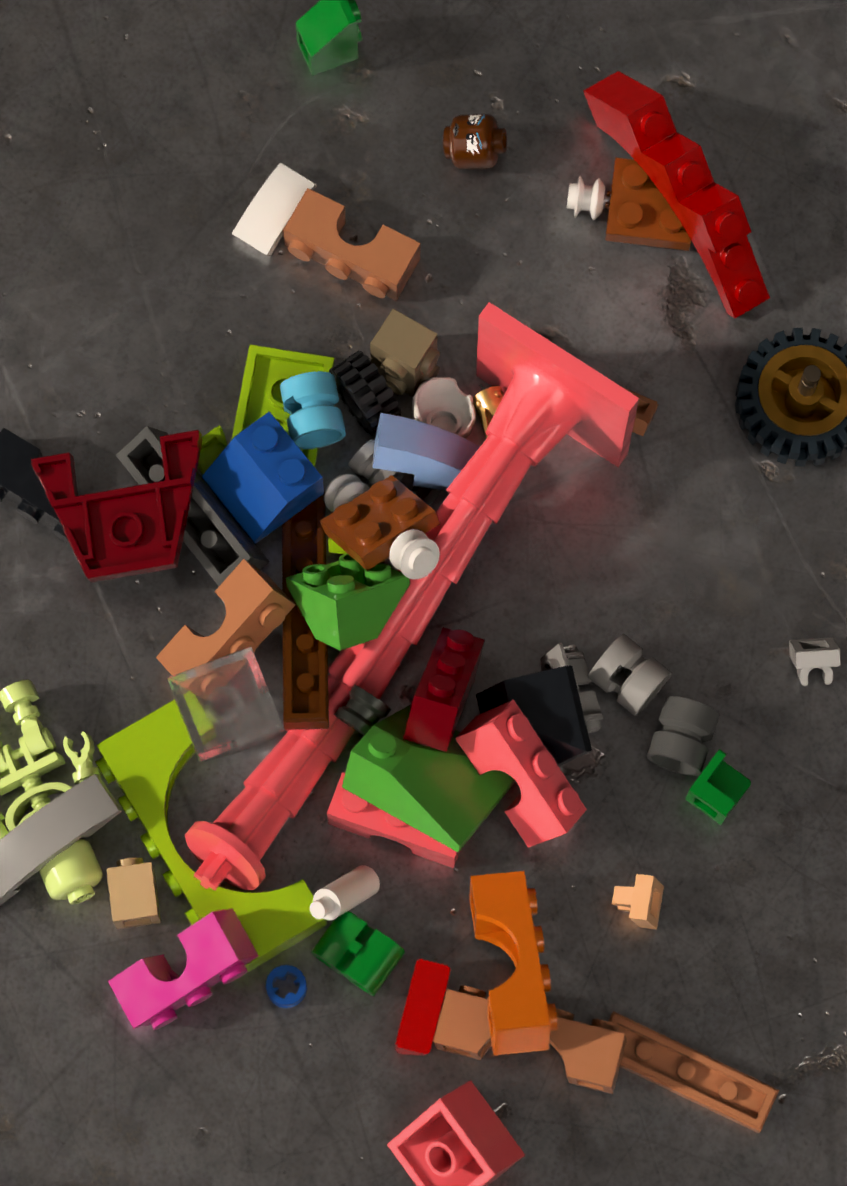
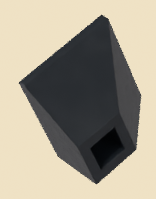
(551, 706)

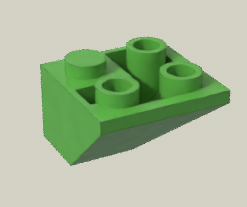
(346, 601)

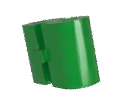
(358, 952)

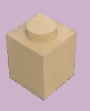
(133, 893)

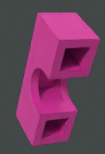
(215, 952)

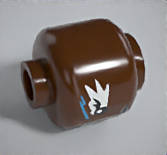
(474, 141)

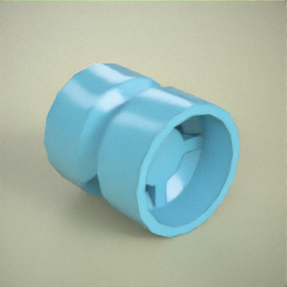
(311, 403)

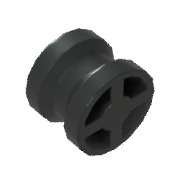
(362, 710)

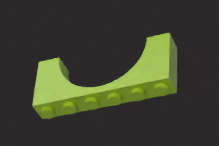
(145, 765)

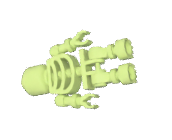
(76, 869)

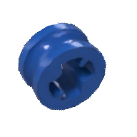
(291, 999)

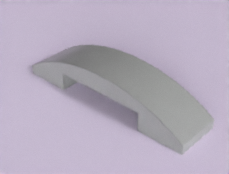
(53, 830)

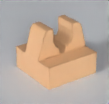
(641, 901)

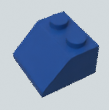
(263, 478)

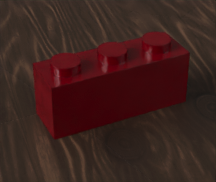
(444, 689)

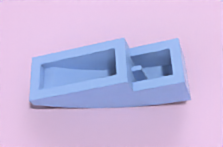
(421, 450)

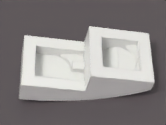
(272, 208)

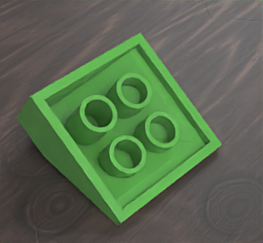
(421, 784)

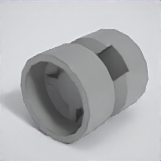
(643, 683)

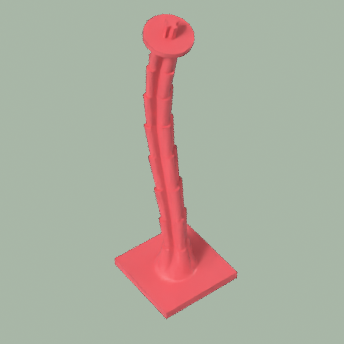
(542, 401)

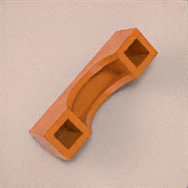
(517, 1008)

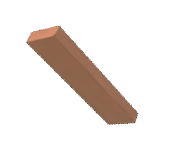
(695, 1075)

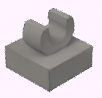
(813, 654)

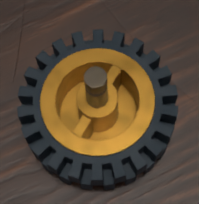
(795, 397)

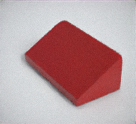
(422, 1008)

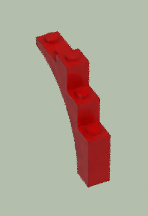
(677, 166)

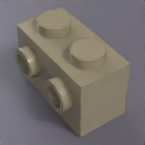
(404, 353)

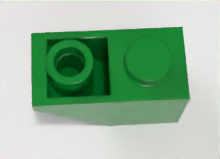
(329, 34)

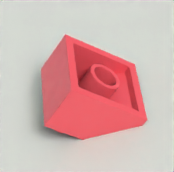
(456, 1142)

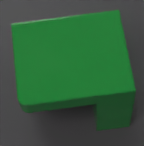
(718, 789)

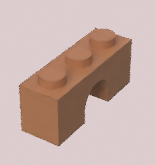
(379, 265)
(252, 612)

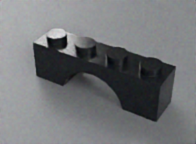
(22, 484)

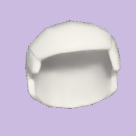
(444, 406)

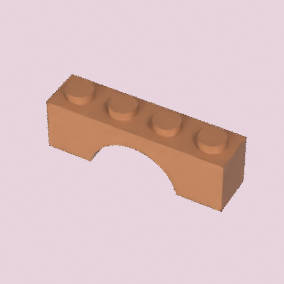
(589, 1051)

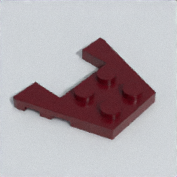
(127, 527)

